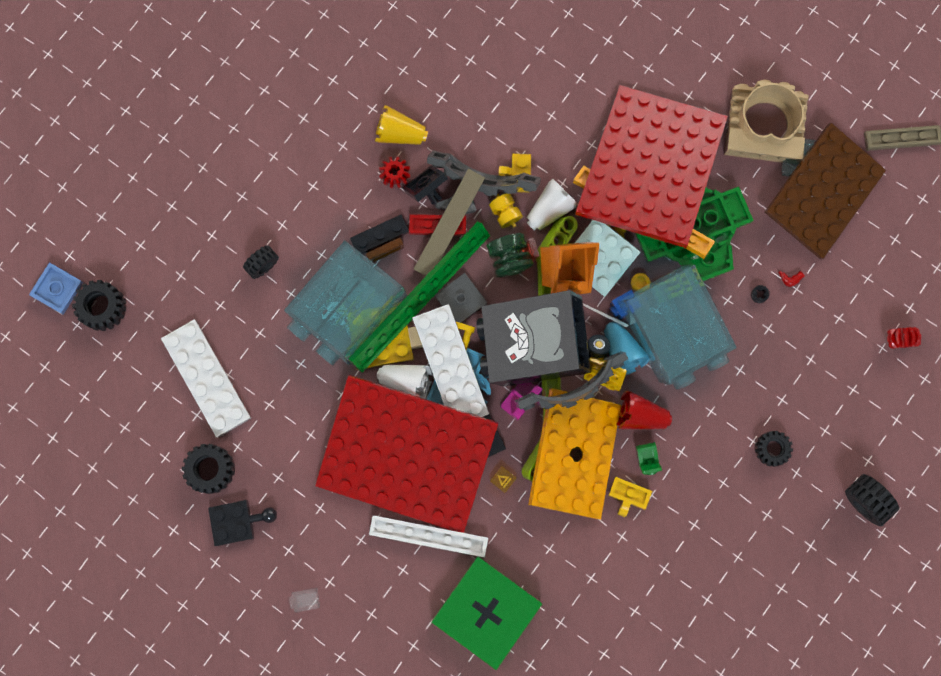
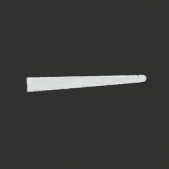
(616, 320)

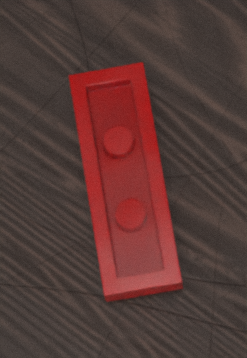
(427, 224)

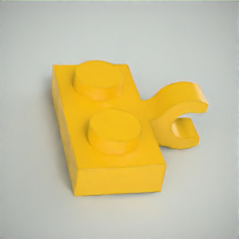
(520, 164)
(630, 495)

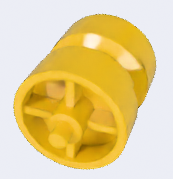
(505, 210)

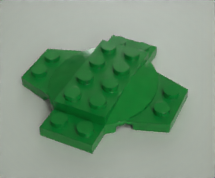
(718, 220)

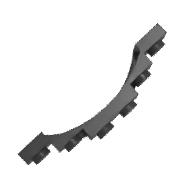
(492, 184)
(585, 391)

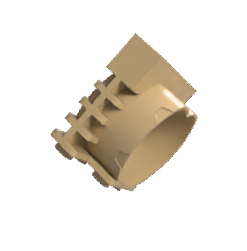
(745, 143)

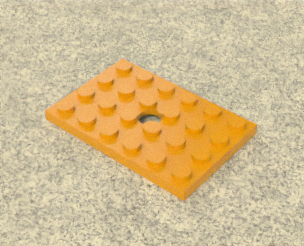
(567, 484)

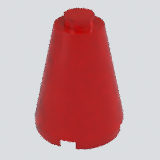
(641, 413)

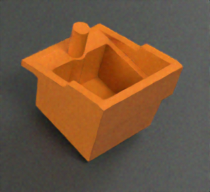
(569, 266)

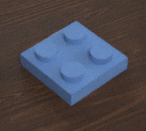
(56, 288)

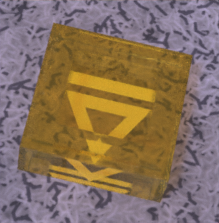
(503, 479)

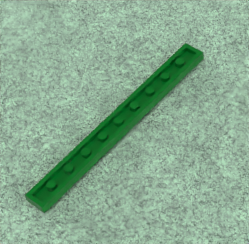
(419, 297)

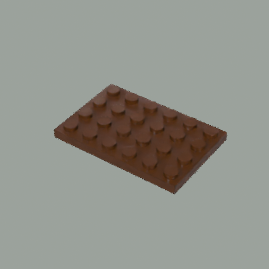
(825, 191)

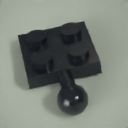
(234, 523)

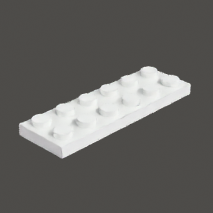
(450, 361)
(206, 378)

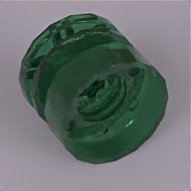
(509, 253)

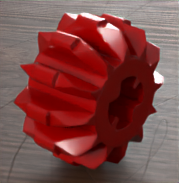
(401, 169)
(904, 337)

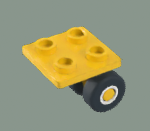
(598, 350)

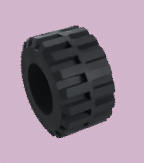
(88, 295)
(192, 464)
(872, 500)

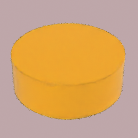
(639, 281)

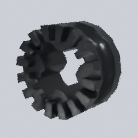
(760, 288)

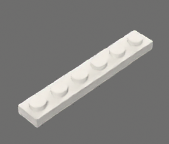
(428, 536)

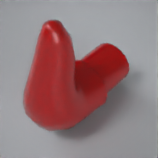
(790, 282)

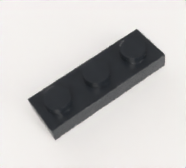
(380, 234)

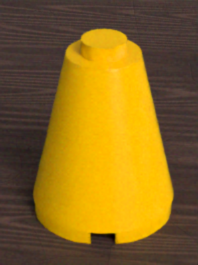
(399, 129)

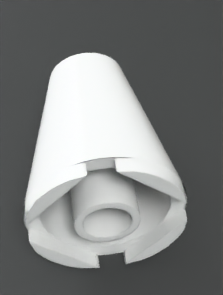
(550, 206)
(406, 378)

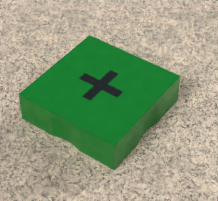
(486, 613)

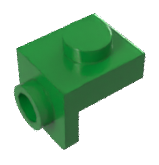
(648, 459)

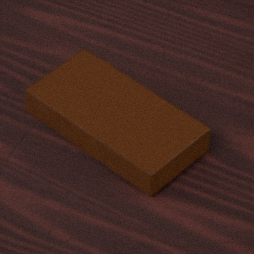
(385, 250)

